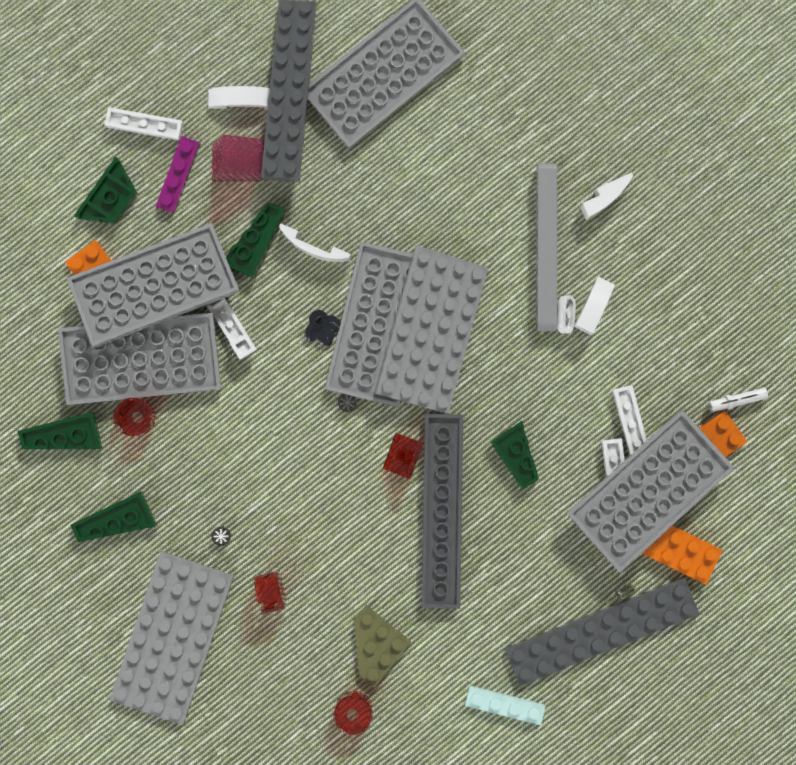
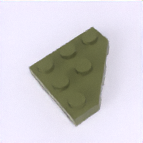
(377, 645)

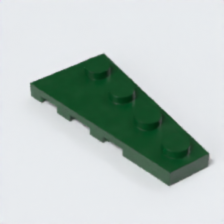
(255, 241)
(68, 433)
(122, 517)

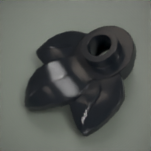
(324, 330)

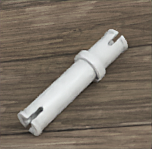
(717, 405)

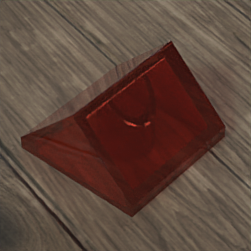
(403, 455)

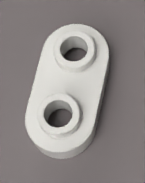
(566, 314)

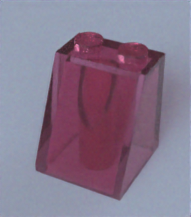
(237, 159)

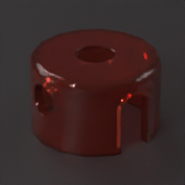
(124, 412)
(270, 591)
(353, 701)

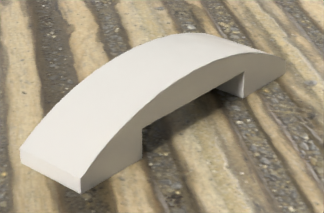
(238, 97)
(335, 255)
(232, 328)

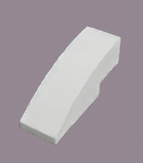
(604, 196)
(594, 306)

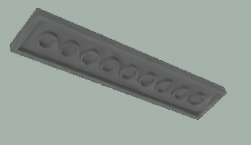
(289, 91)
(442, 511)
(602, 631)

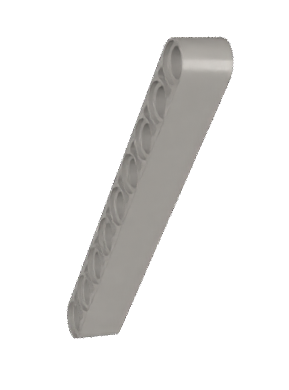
(546, 247)

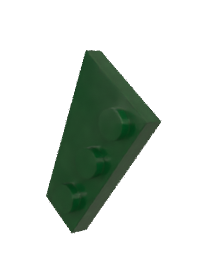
(516, 455)

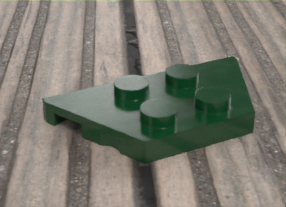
(109, 196)

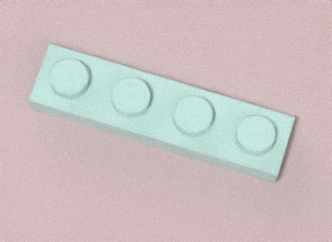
(505, 705)

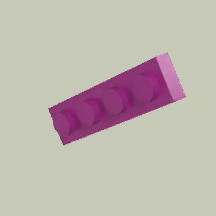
(178, 175)

